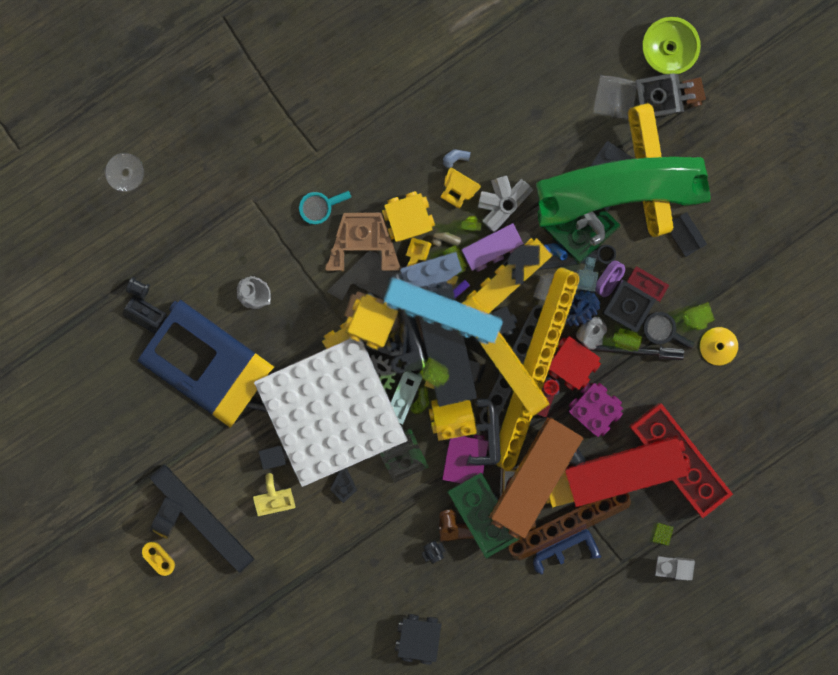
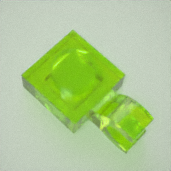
(471, 224)

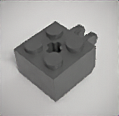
(671, 88)

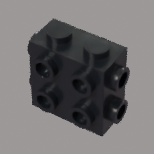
(418, 639)

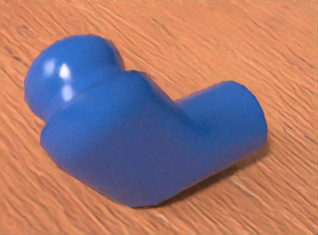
(557, 251)

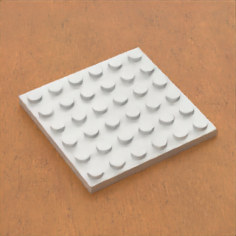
(330, 411)

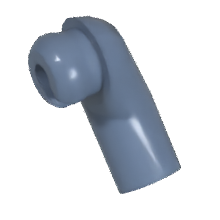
(453, 156)

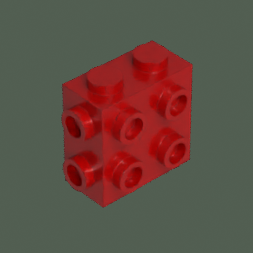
(573, 363)

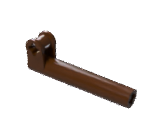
(451, 530)

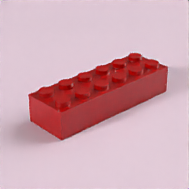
(702, 485)

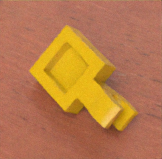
(417, 251)

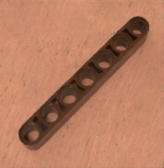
(564, 532)

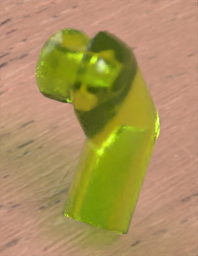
(422, 403)

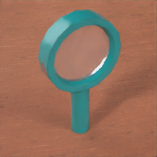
(316, 207)

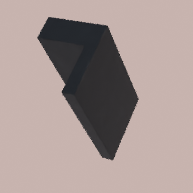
(687, 235)

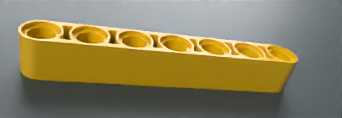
(647, 145)
(512, 369)

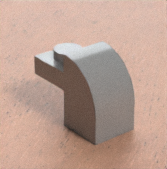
(675, 567)

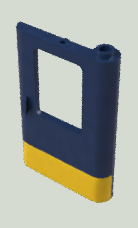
(229, 378)

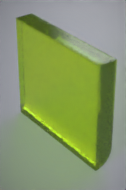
(663, 534)

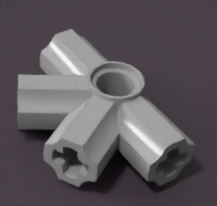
(495, 201)

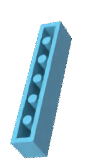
(443, 310)

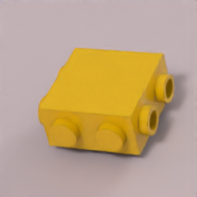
(408, 216)
(370, 321)
(452, 420)

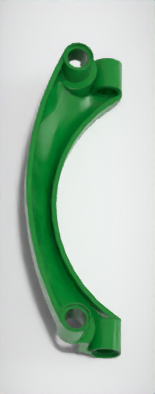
(604, 185)

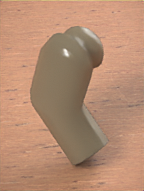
(446, 237)

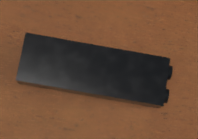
(449, 350)

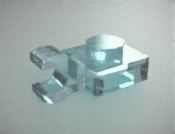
(587, 277)

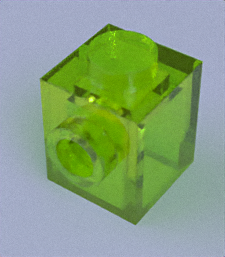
(698, 316)
(434, 372)

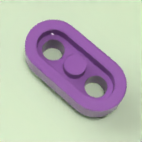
(610, 278)

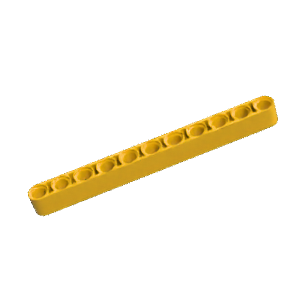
(537, 362)

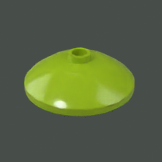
(682, 38)

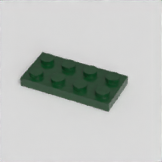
(475, 504)

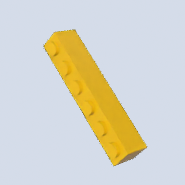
(502, 285)

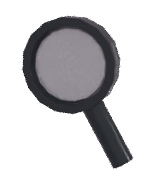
(661, 328)

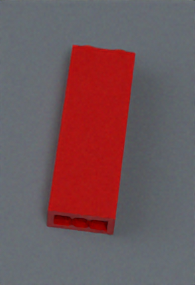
(627, 471)

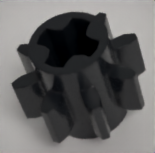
(433, 552)

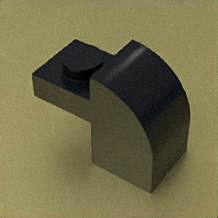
(523, 256)
(166, 518)

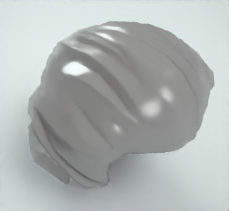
(253, 293)
(592, 333)

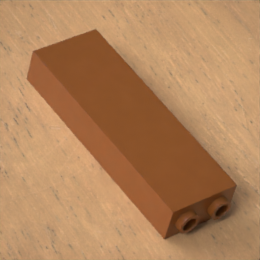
(535, 478)

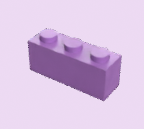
(492, 248)

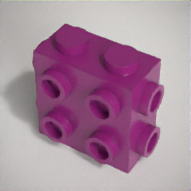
(596, 409)

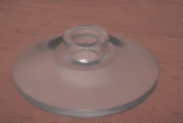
(117, 165)

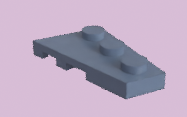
(432, 271)

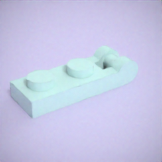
(405, 394)

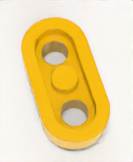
(158, 558)

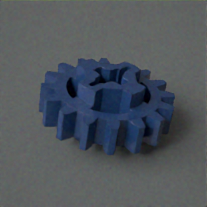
(582, 308)

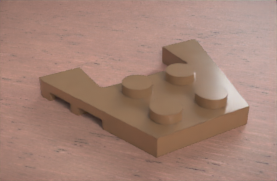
(363, 233)

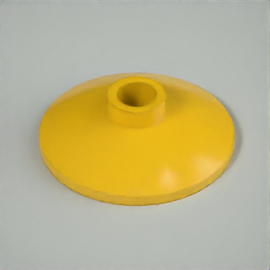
(711, 339)

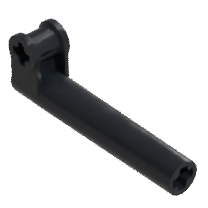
(416, 356)

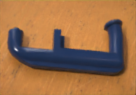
(564, 544)

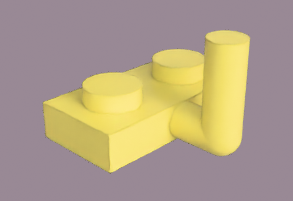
(274, 500)

